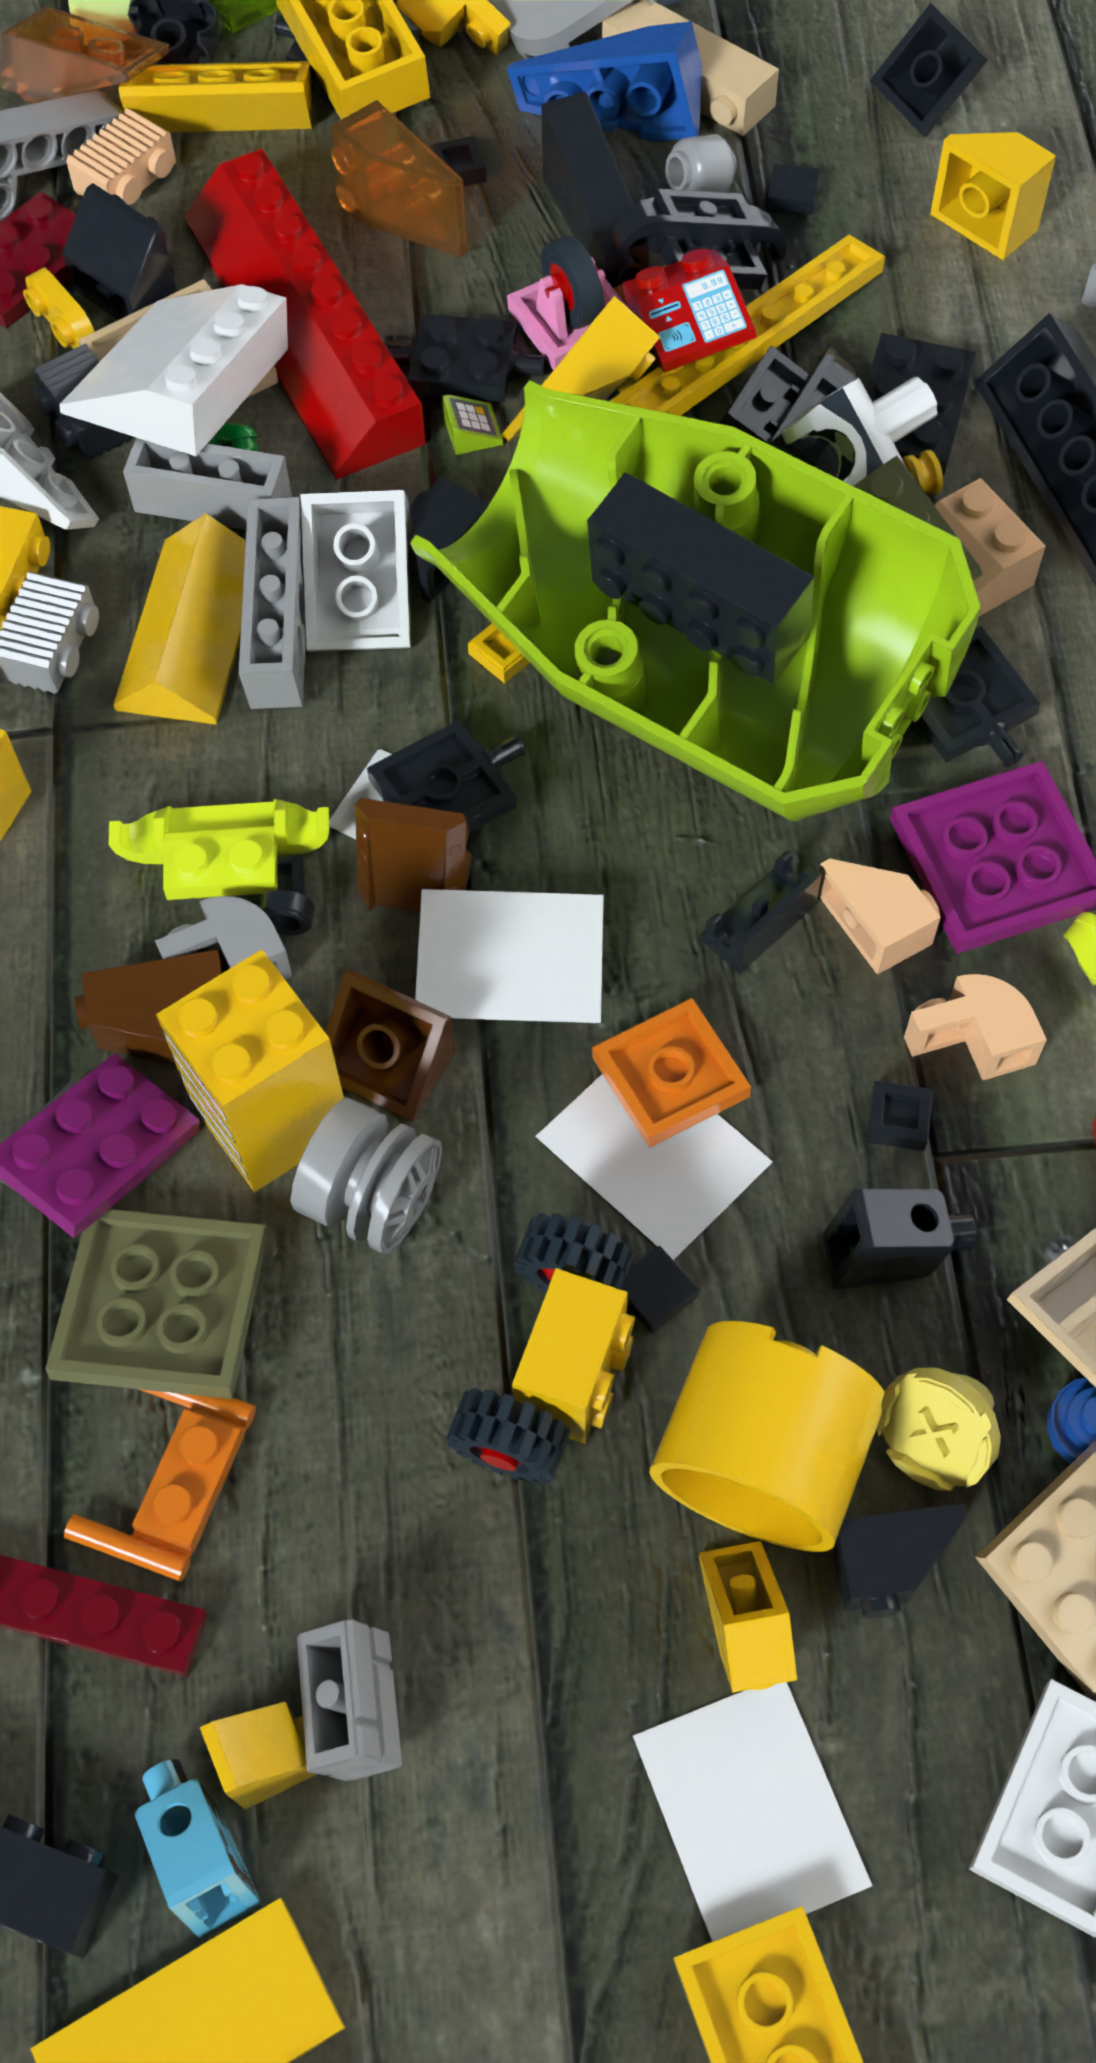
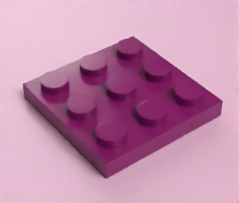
(998, 856)

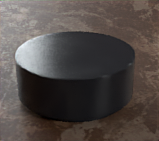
(288, 911)

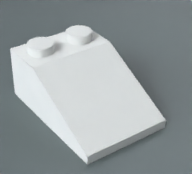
(356, 570)

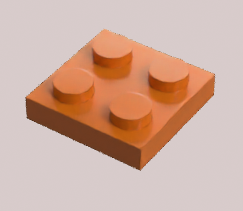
(671, 1072)

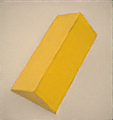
(223, 96)
(188, 627)

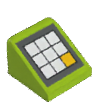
(470, 424)

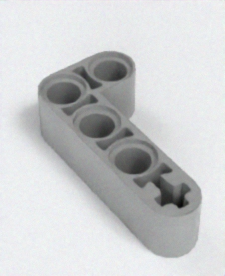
(45, 134)

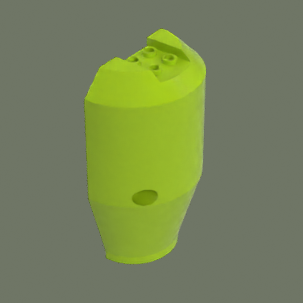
(885, 612)

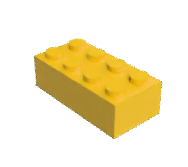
(359, 52)

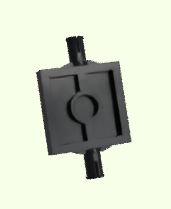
(464, 358)
(980, 705)
(450, 774)

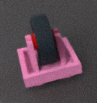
(563, 301)

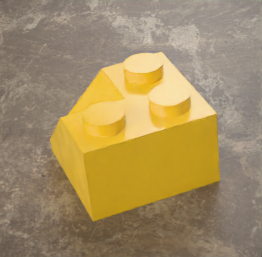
(992, 188)

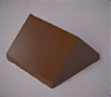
(388, 1044)

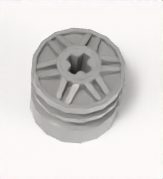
(366, 1175)

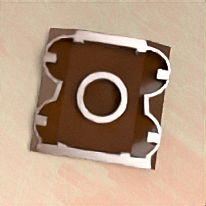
(408, 851)

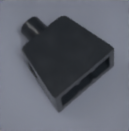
(893, 1236)

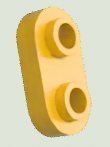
(51, 299)

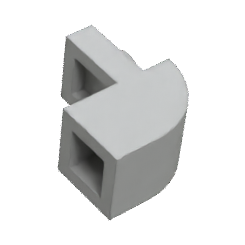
(233, 929)

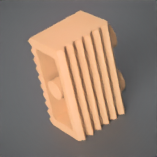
(123, 157)

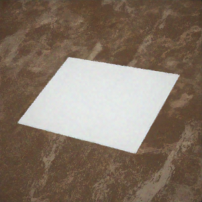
(511, 955)
(662, 1189)
(751, 1810)

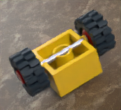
(568, 1359)

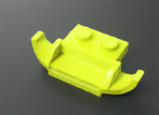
(220, 846)

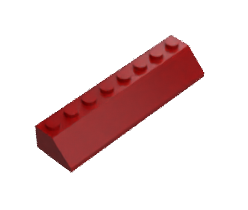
(335, 361)

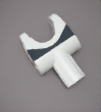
(864, 429)

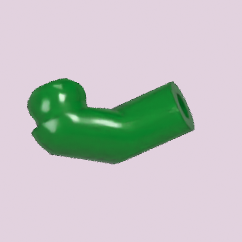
(237, 436)

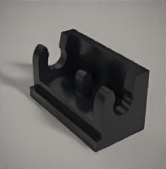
(762, 914)

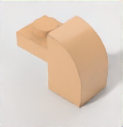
(985, 1015)

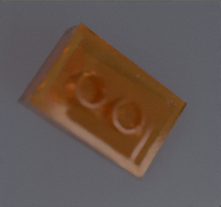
(68, 54)
(397, 181)

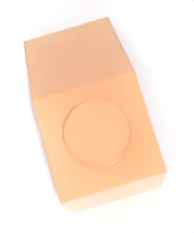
(879, 911)

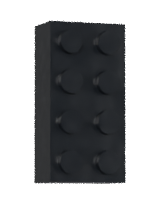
(700, 578)

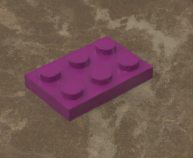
(94, 1144)

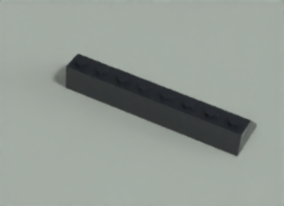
(1048, 412)

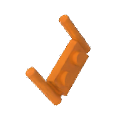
(181, 1489)

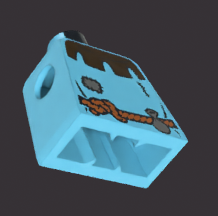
(193, 1851)

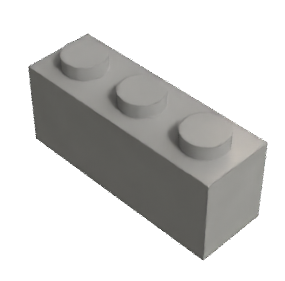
(212, 482)

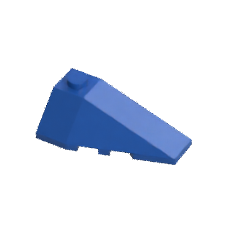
(633, 79)

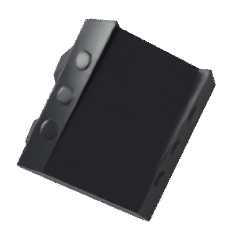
(186, 25)

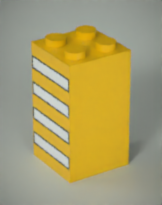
(253, 1066)

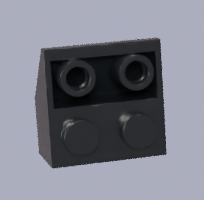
(117, 255)

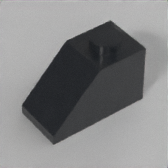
(442, 518)
(889, 1555)

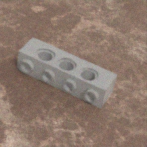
(273, 605)

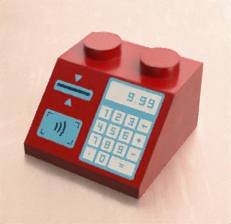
(691, 308)

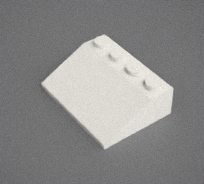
(185, 367)

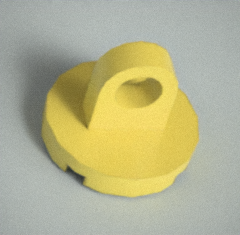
(940, 1427)

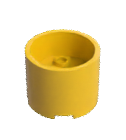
(769, 1436)

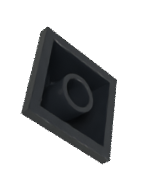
(929, 69)

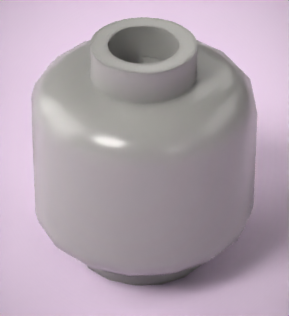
(701, 164)

